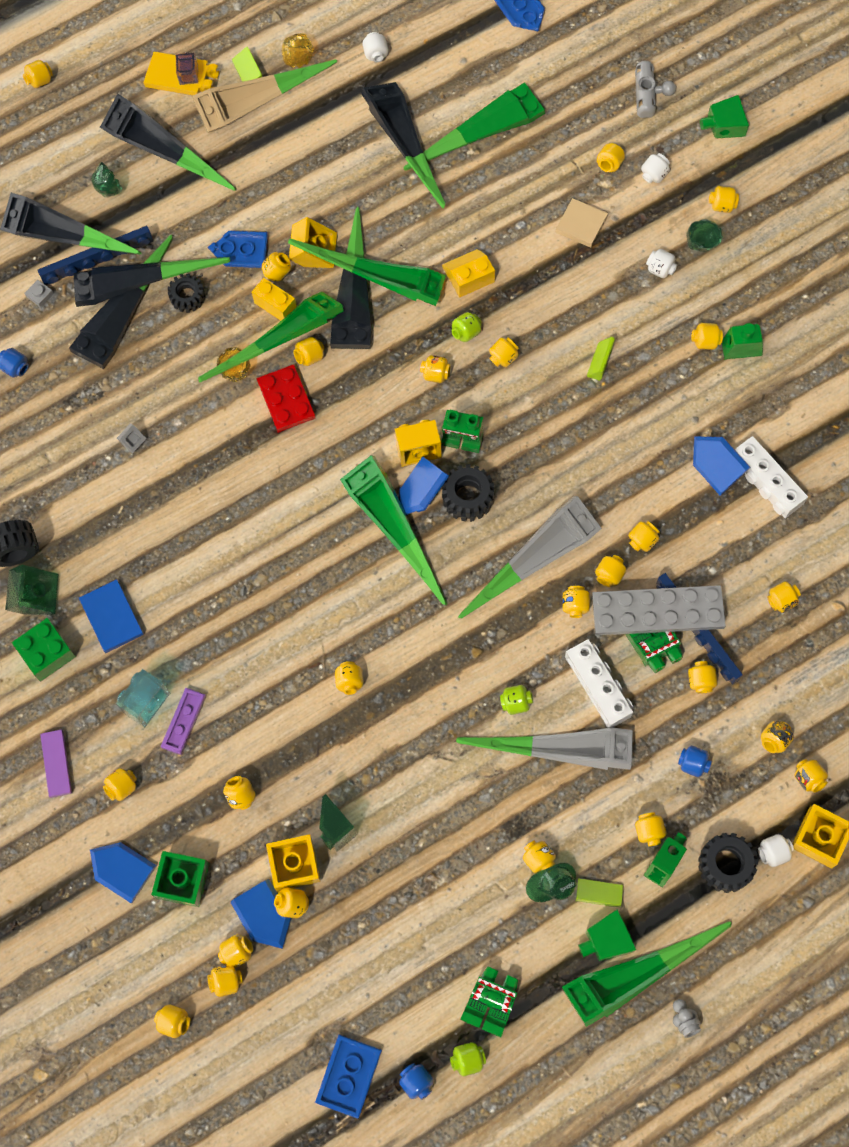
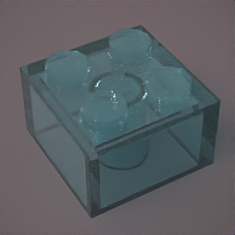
(142, 697)

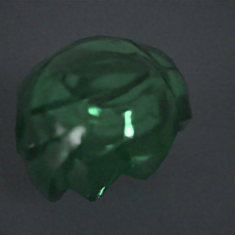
(105, 182)
(703, 235)

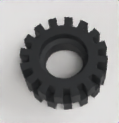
(183, 283)

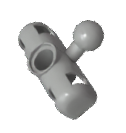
(645, 79)

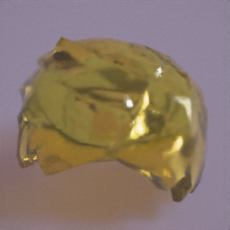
(297, 50)
(235, 373)

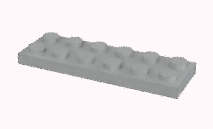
(658, 610)

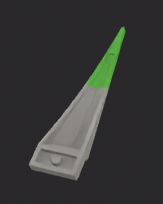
(560, 534)
(588, 748)

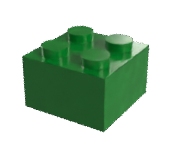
(43, 649)
(180, 879)

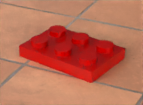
(285, 398)

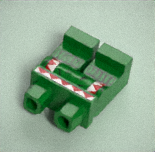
(462, 425)
(654, 646)
(491, 995)

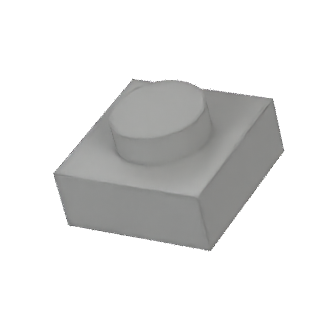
(39, 293)
(131, 438)

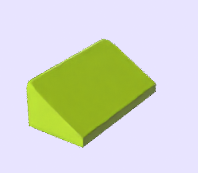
(246, 65)
(601, 359)
(599, 893)

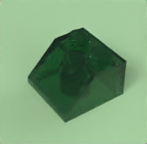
(31, 591)
(334, 826)

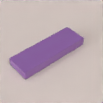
(183, 721)
(56, 763)

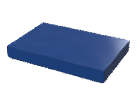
(111, 616)
(348, 1076)

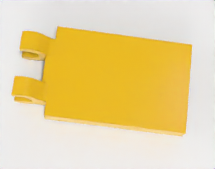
(162, 75)

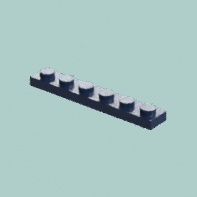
(92, 256)
(705, 639)

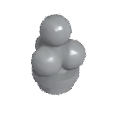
(686, 1019)

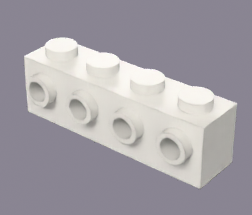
(771, 479)
(599, 684)

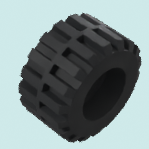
(465, 508)
(17, 542)
(741, 850)

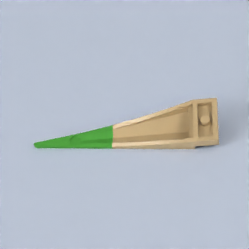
(230, 102)

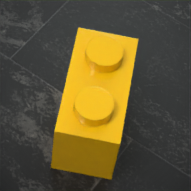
(273, 299)

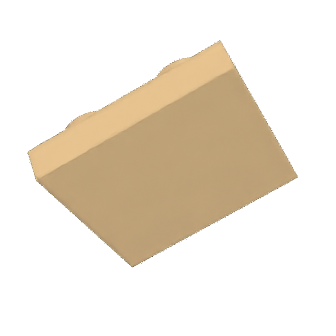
(581, 222)

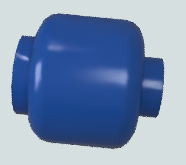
(13, 362)
(694, 761)
(416, 1081)

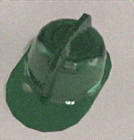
(552, 883)

